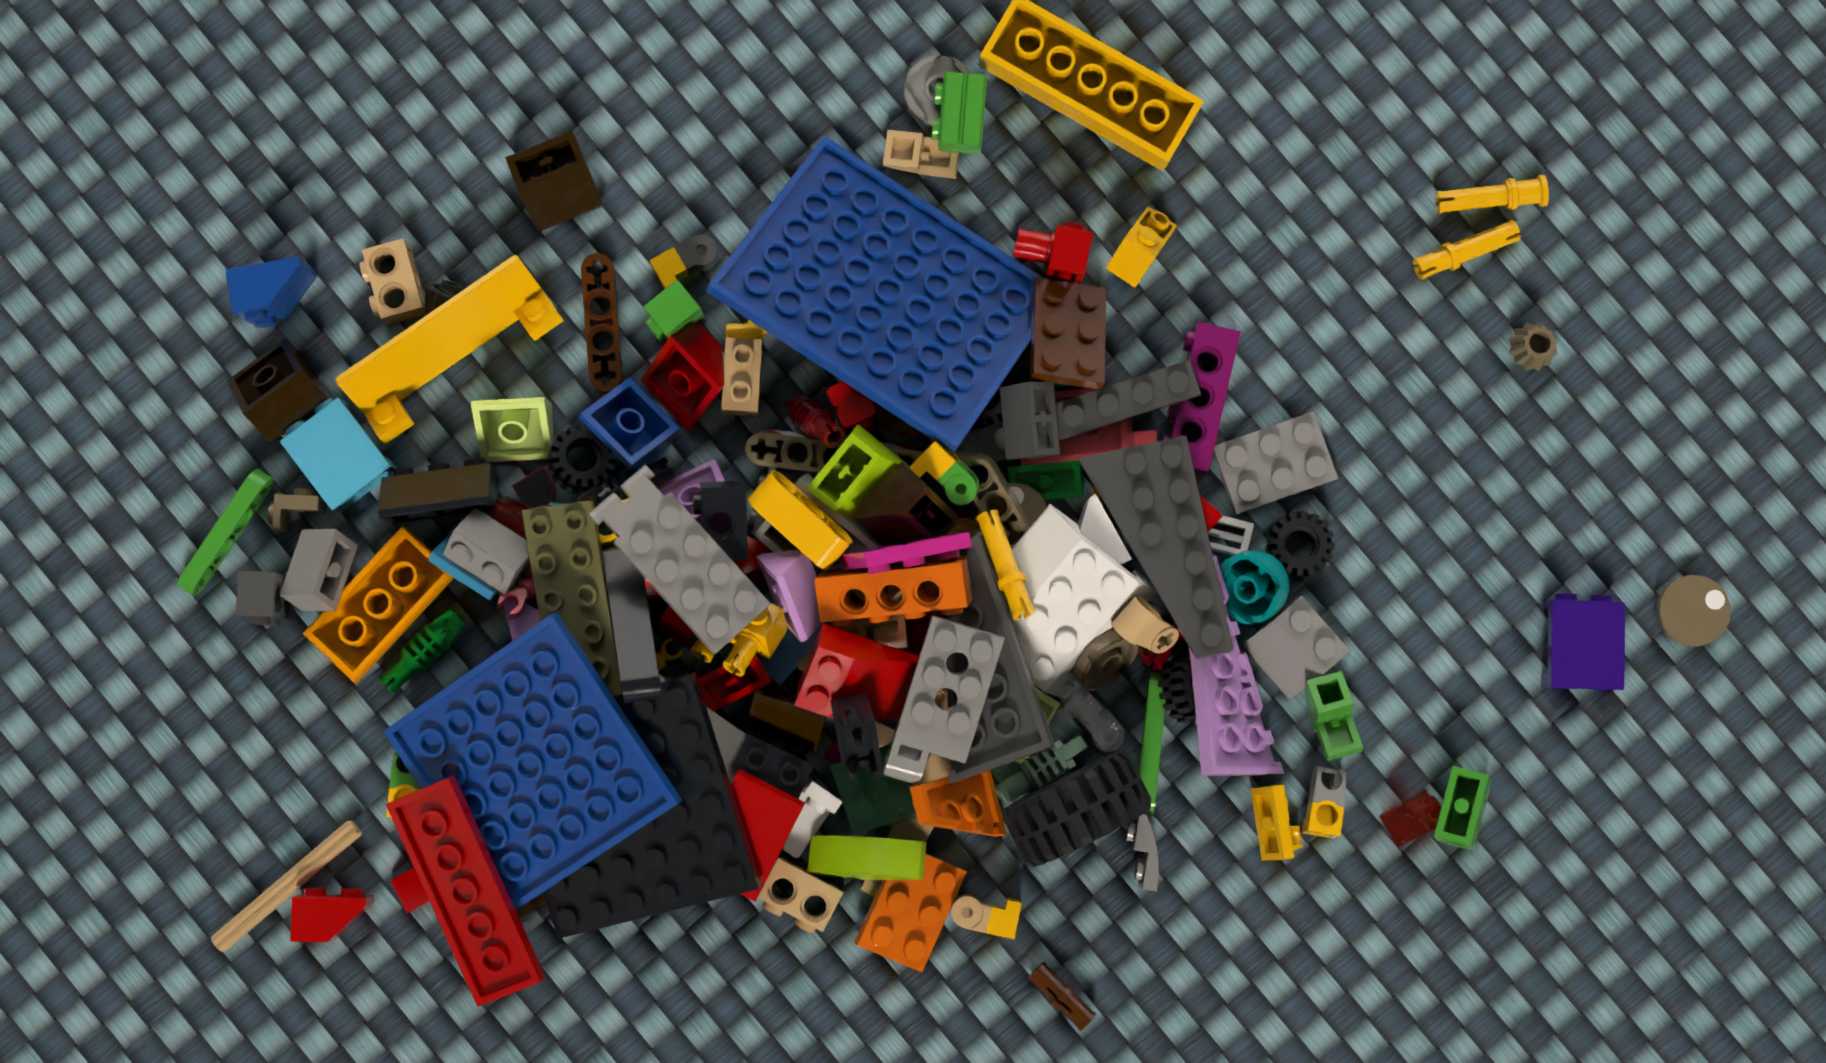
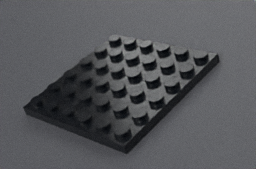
(681, 856)

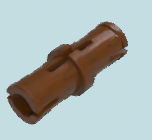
(1062, 996)

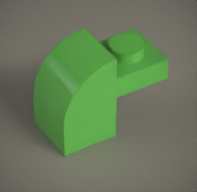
(1331, 717)

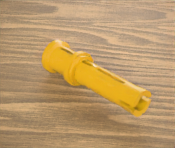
(1509, 194)

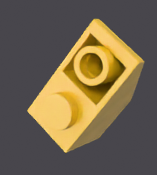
(1141, 246)

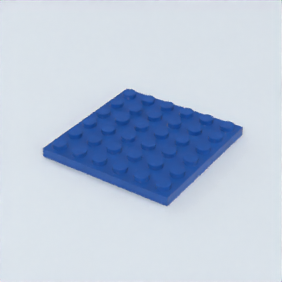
(538, 758)

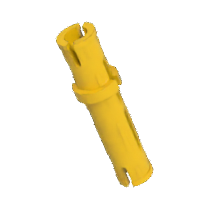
(1453, 255)
(1009, 575)

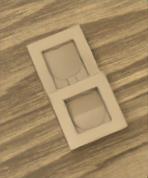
(918, 155)

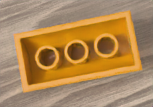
(379, 604)

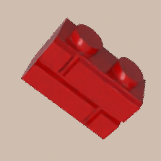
(851, 407)

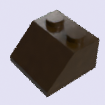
(276, 390)
(777, 718)

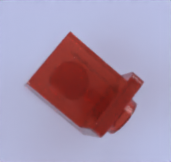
(1412, 817)

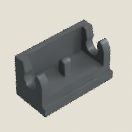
(1029, 420)

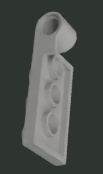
(923, 723)

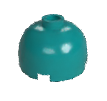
(1255, 586)

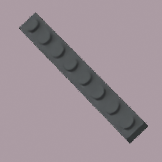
(1100, 408)

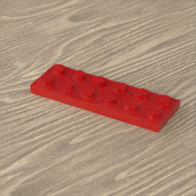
(465, 891)

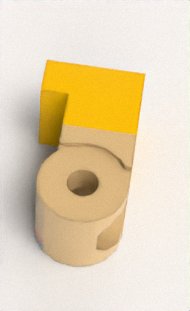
(986, 918)

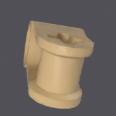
(1142, 625)

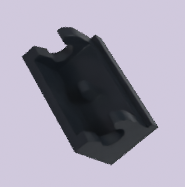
(857, 734)

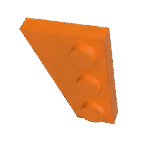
(960, 806)

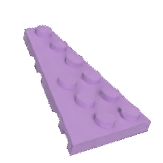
(1229, 711)

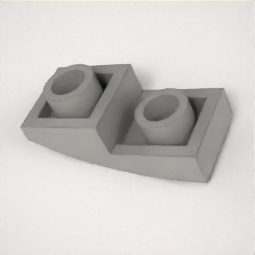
(1143, 839)

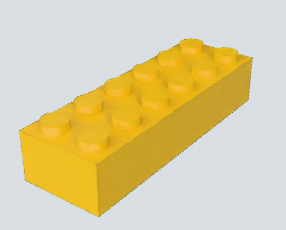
(1090, 82)

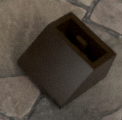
(554, 181)
(904, 510)

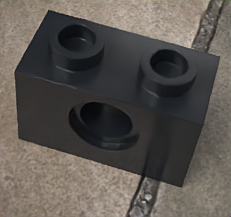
(727, 498)
(772, 764)

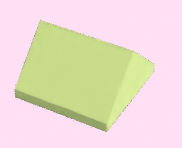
(513, 428)

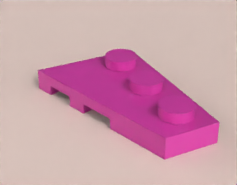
(910, 554)

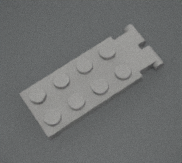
(680, 561)

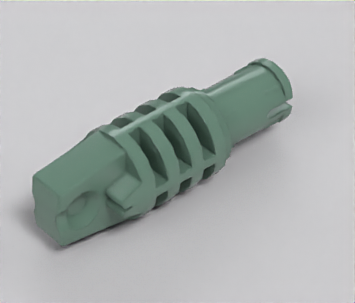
(1041, 769)

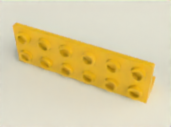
(442, 339)

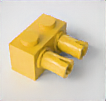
(758, 637)

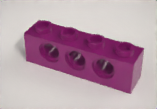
(1221, 346)

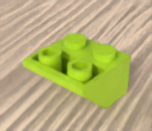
(853, 472)

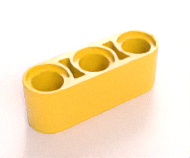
(800, 520)

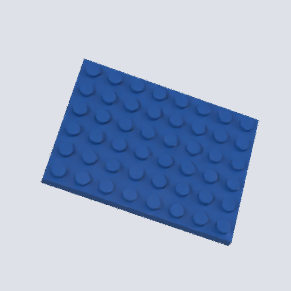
(883, 293)

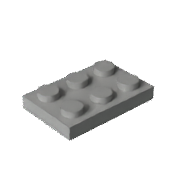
(1274, 463)

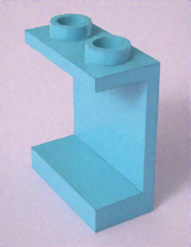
(336, 455)

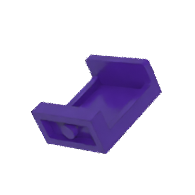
(1585, 643)

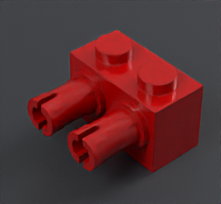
(1062, 252)

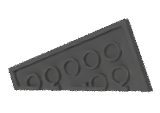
(1162, 519)
(1012, 715)

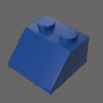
(268, 289)
(631, 425)

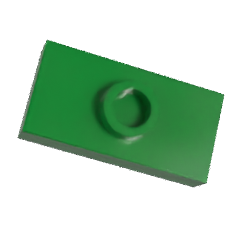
(1051, 479)

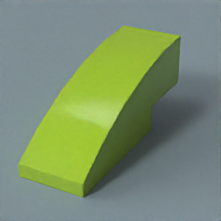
(866, 858)

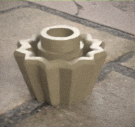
(1533, 346)

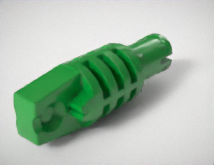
(423, 649)

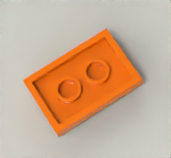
(911, 913)

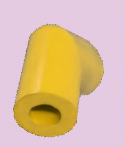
(748, 330)

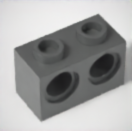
(260, 598)

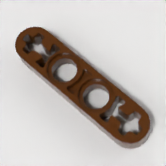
(606, 323)

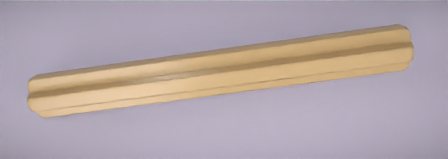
(286, 886)

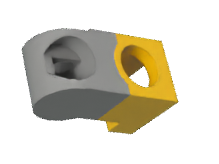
(1325, 803)

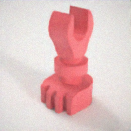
(520, 594)

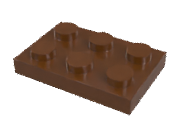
(1068, 333)

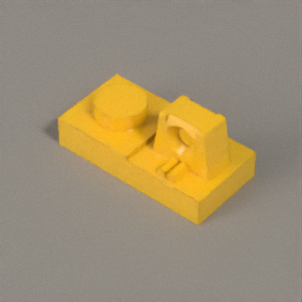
(1271, 815)

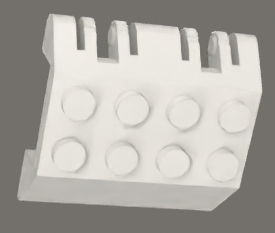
(1074, 597)

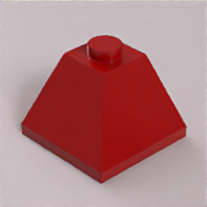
(687, 374)

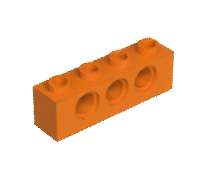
(948, 574)

